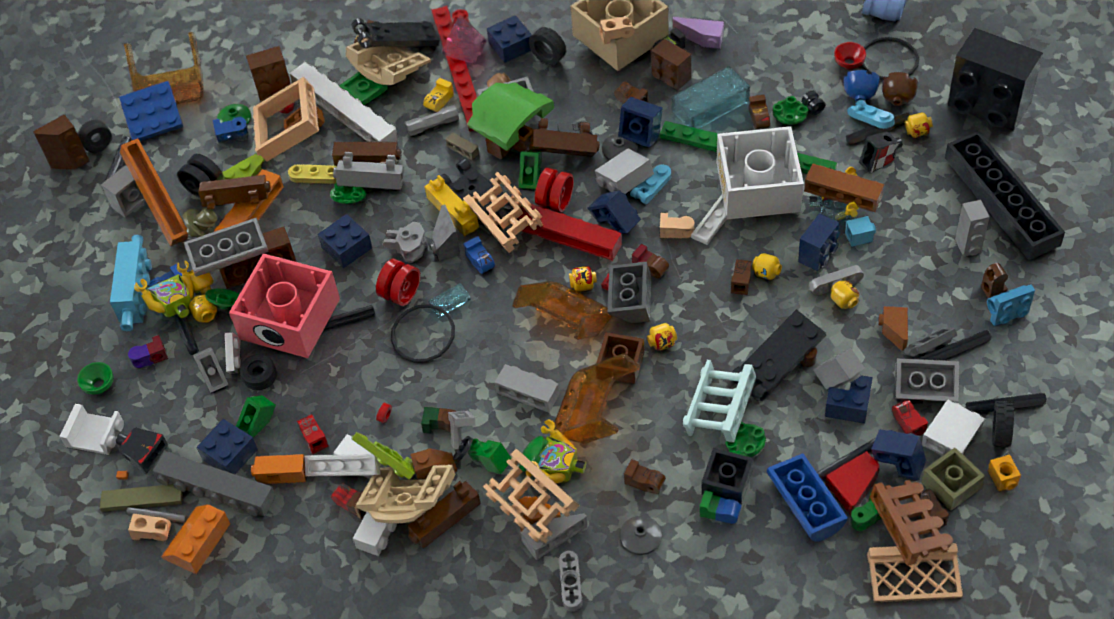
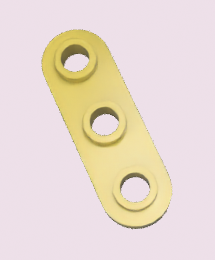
(312, 174)

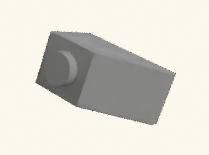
(210, 369)

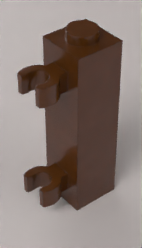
(564, 142)
(366, 151)
(234, 191)
(444, 514)

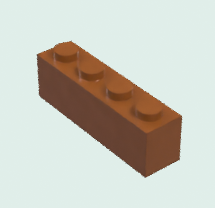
(843, 187)

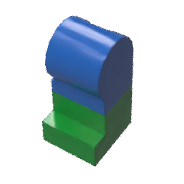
(719, 508)

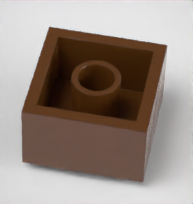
(671, 64)
(618, 344)

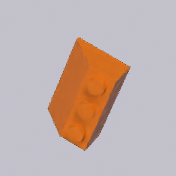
(197, 538)

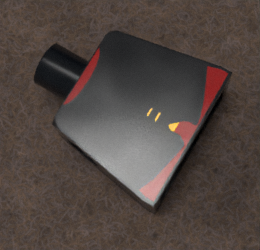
(141, 448)

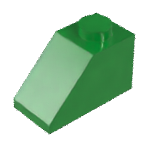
(530, 169)
(255, 415)

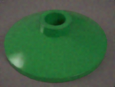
(234, 110)
(221, 297)

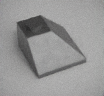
(445, 236)

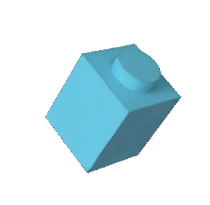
(860, 231)

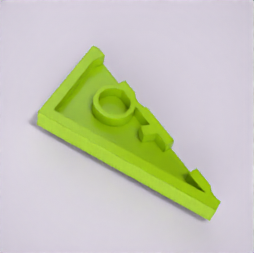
(245, 168)

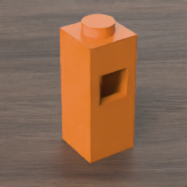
(279, 469)

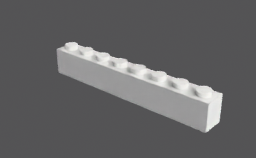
(345, 107)

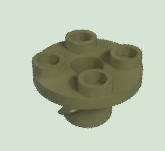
(199, 222)

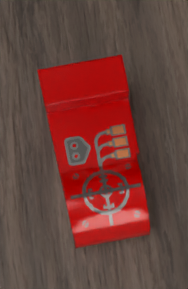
(312, 433)

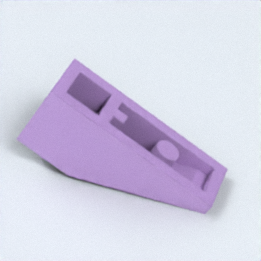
(702, 32)

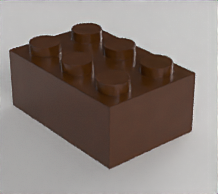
(268, 72)

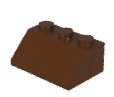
(61, 144)

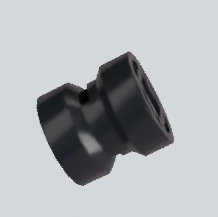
(813, 102)

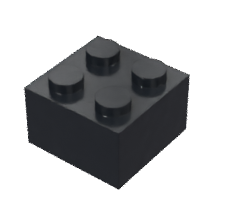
(727, 475)

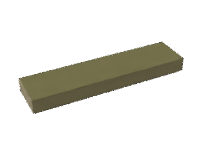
(140, 497)

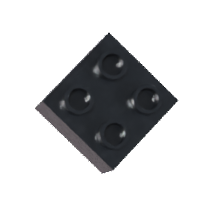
(994, 79)

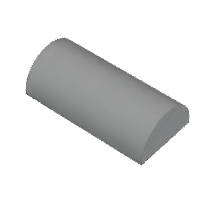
(225, 247)

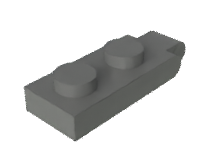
(928, 343)

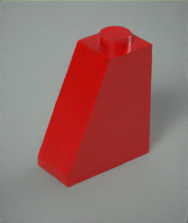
(853, 481)

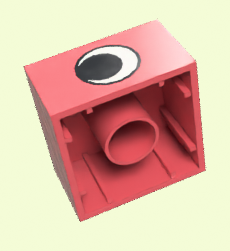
(285, 305)

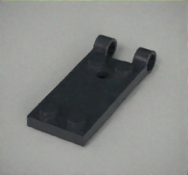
(395, 34)
(473, 179)
(785, 347)

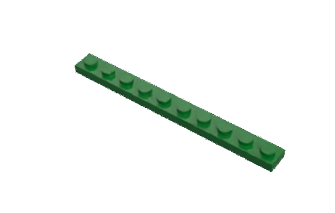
(708, 141)

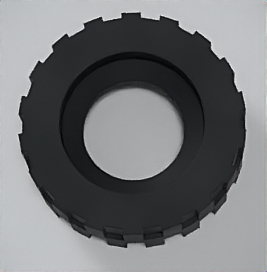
(552, 39)
(1003, 423)

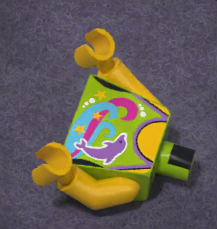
(169, 296)
(558, 457)

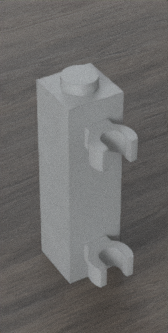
(369, 174)

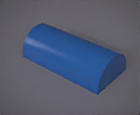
(808, 497)

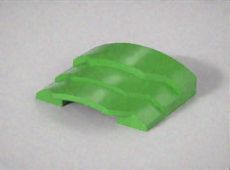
(504, 110)

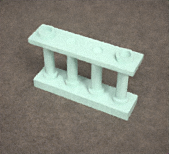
(734, 410)

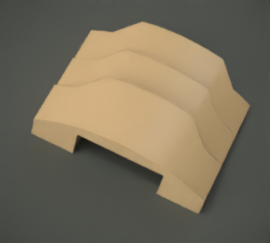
(385, 64)
(403, 500)

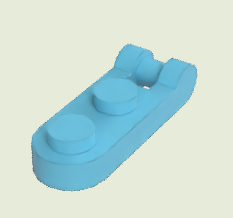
(871, 115)
(652, 185)

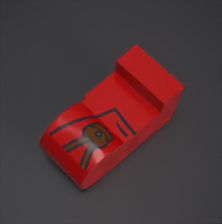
(909, 418)

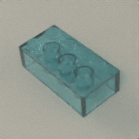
(711, 98)

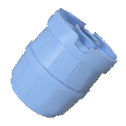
(884, 9)

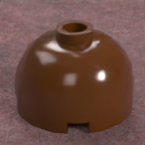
(899, 88)

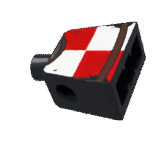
(879, 151)

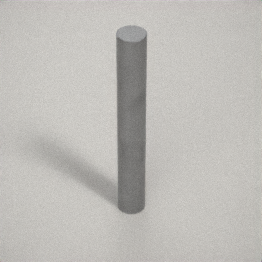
(169, 516)

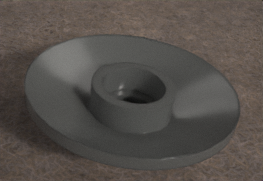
(615, 145)
(640, 542)

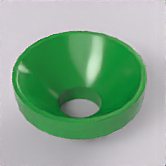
(92, 373)

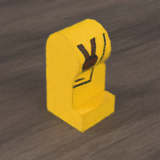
(439, 95)

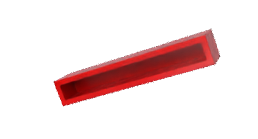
(575, 233)

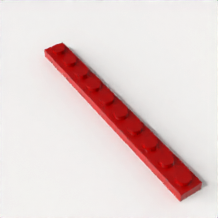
(457, 67)

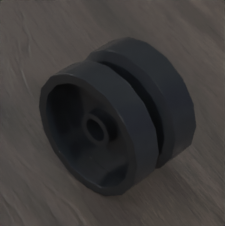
(197, 170)

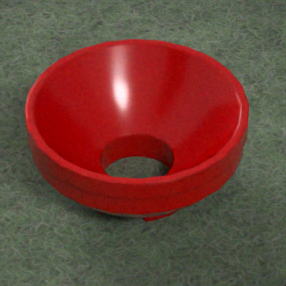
(851, 51)

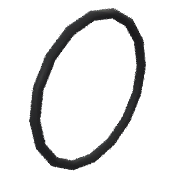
(893, 39)
(432, 357)

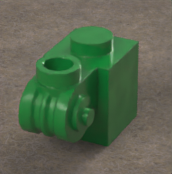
(491, 455)

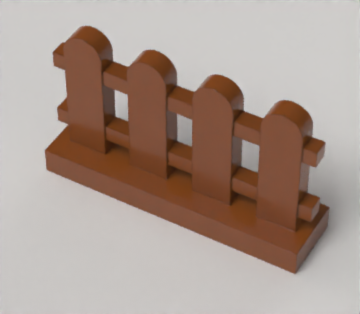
(899, 525)

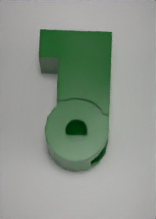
(864, 516)

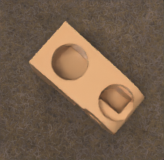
(615, 29)
(676, 227)
(149, 527)

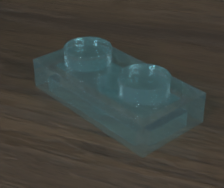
(450, 299)

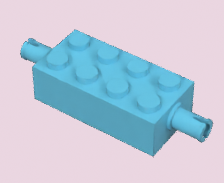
(130, 267)

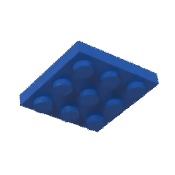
(151, 111)

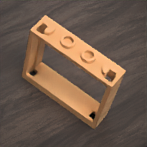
(295, 134)

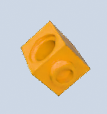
(1007, 466)

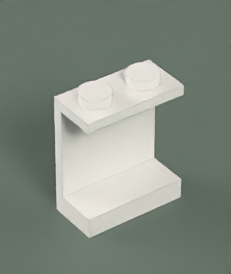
(952, 428)
(91, 431)

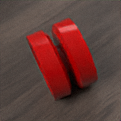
(554, 189)
(398, 282)

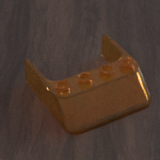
(185, 83)
(566, 305)
(587, 396)

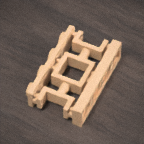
(492, 220)
(541, 484)

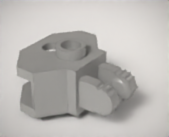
(407, 241)

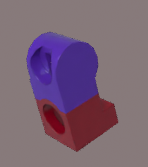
(148, 354)

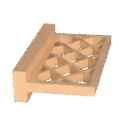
(889, 555)

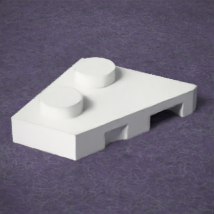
(232, 351)

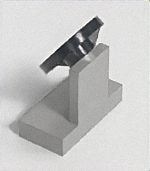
(459, 419)

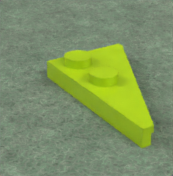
(386, 456)

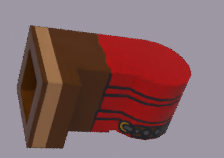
(347, 499)

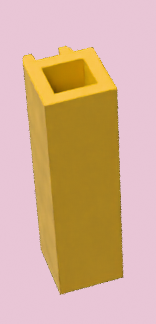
(461, 215)

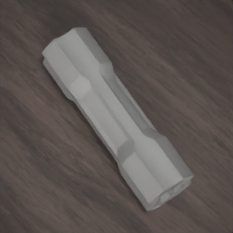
(445, 115)

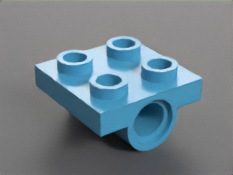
(1010, 304)

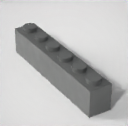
(214, 484)

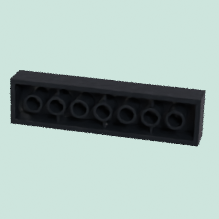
(1004, 195)

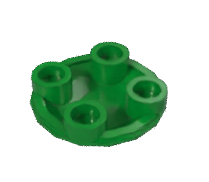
(790, 111)
(347, 194)
(748, 441)
(533, 450)

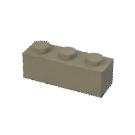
(462, 146)

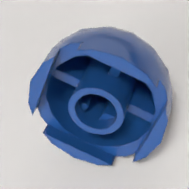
(861, 85)

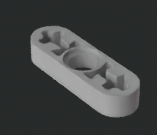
(824, 283)
(566, 589)

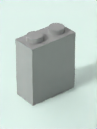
(624, 172)

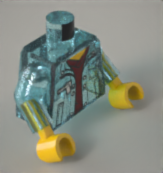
(833, 209)

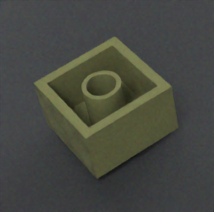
(953, 479)

